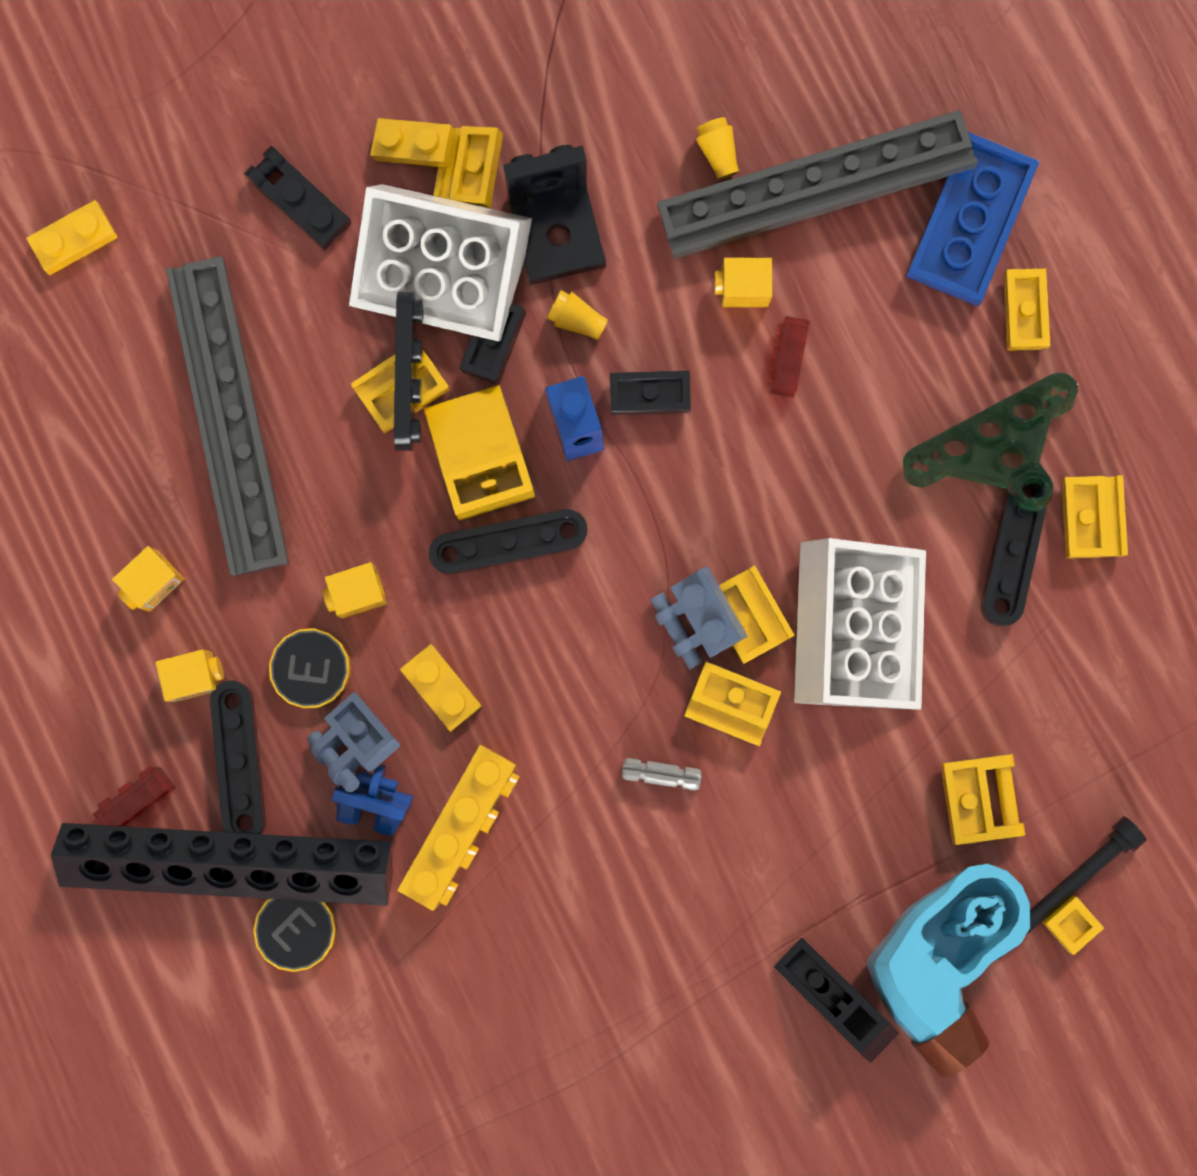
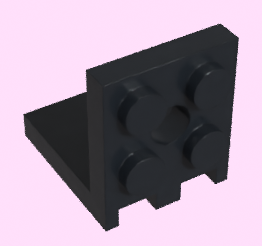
(555, 196)

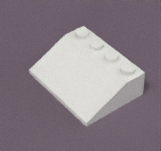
(444, 250)
(860, 625)

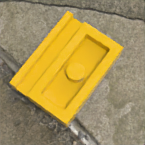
(471, 166)
(378, 387)
(1094, 517)
(756, 613)
(732, 703)

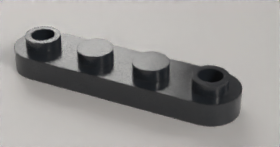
(407, 354)
(508, 541)
(1012, 559)
(237, 758)

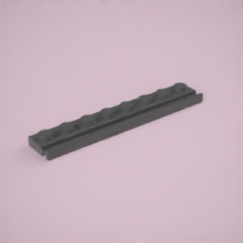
(817, 184)
(227, 416)

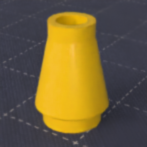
(718, 146)
(575, 315)

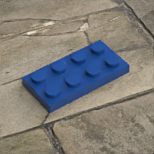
(973, 222)

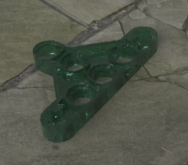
(983, 454)

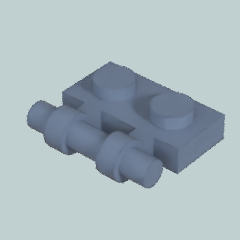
(707, 612)
(363, 735)

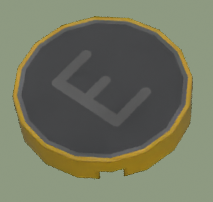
(309, 668)
(294, 933)

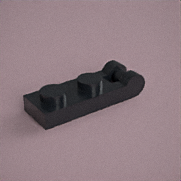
(298, 199)

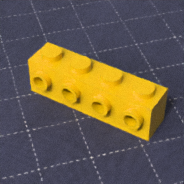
(457, 828)

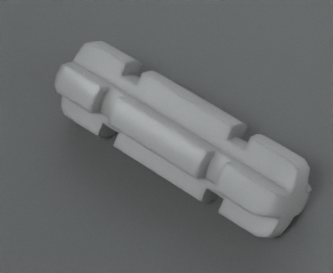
(661, 774)

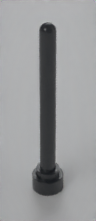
(1123, 838)

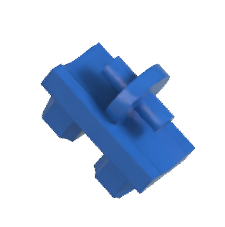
(373, 795)

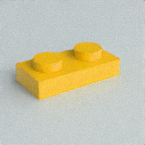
(412, 143)
(72, 237)
(1026, 309)
(441, 687)

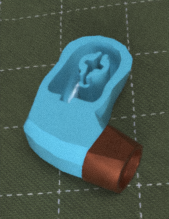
(941, 949)

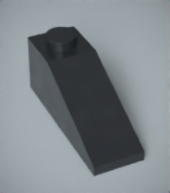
(836, 1000)

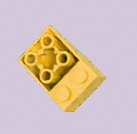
(479, 453)

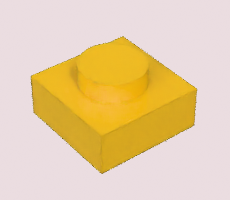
(1073, 925)

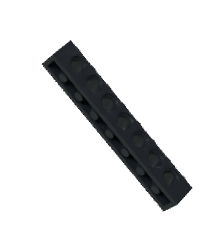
(223, 864)

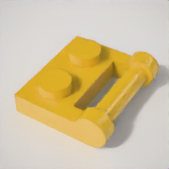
(970, 803)

